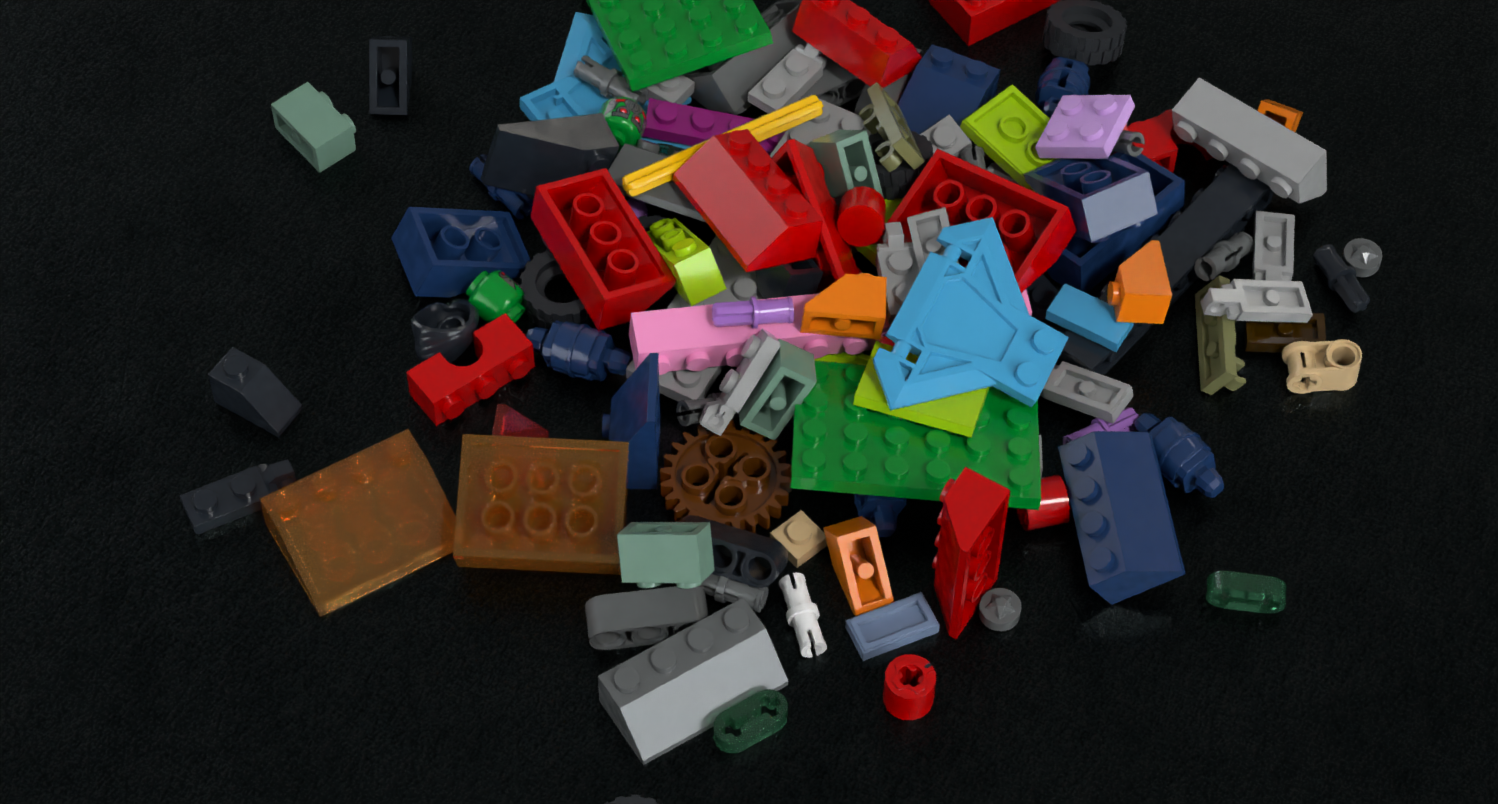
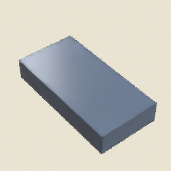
(892, 626)

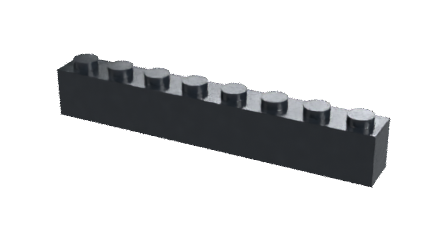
(1213, 216)

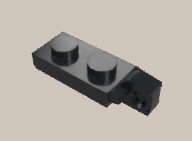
(234, 495)

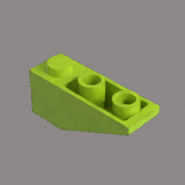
(688, 260)

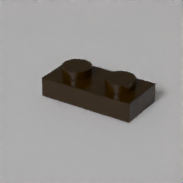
(1275, 336)

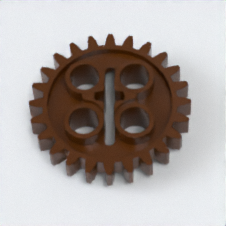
(697, 463)

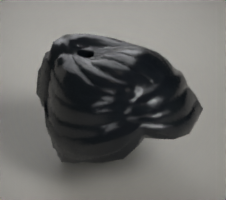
(444, 329)

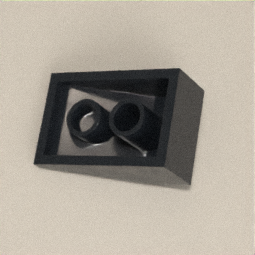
(548, 151)

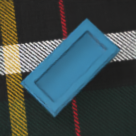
(1088, 317)

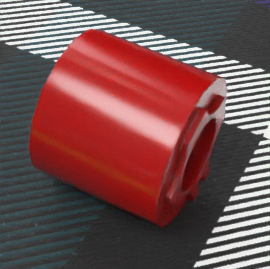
(861, 216)
(1053, 507)
(909, 687)

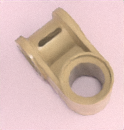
(1322, 365)

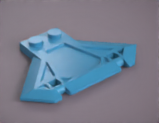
(571, 95)
(966, 327)

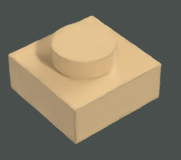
(800, 538)

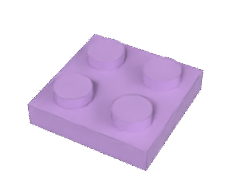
(1085, 126)

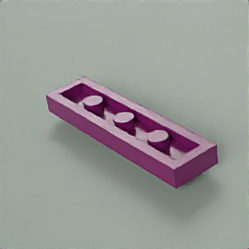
(693, 125)

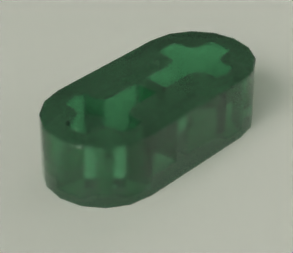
(1246, 592)
(748, 718)

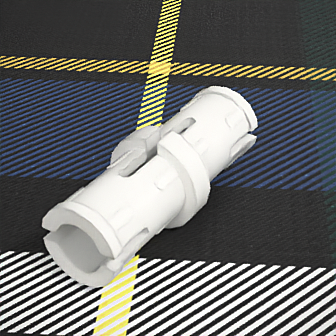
(802, 615)

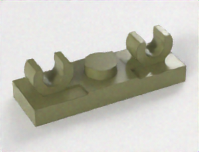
(888, 120)
(1217, 346)

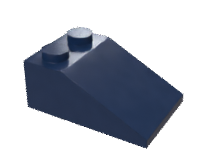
(945, 86)
(1099, 194)
(451, 247)
(637, 421)

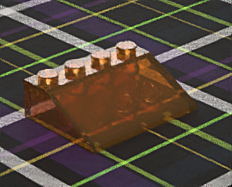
(541, 504)
(361, 522)

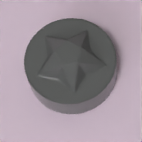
(1363, 256)
(1000, 609)

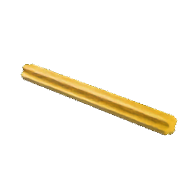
(761, 128)

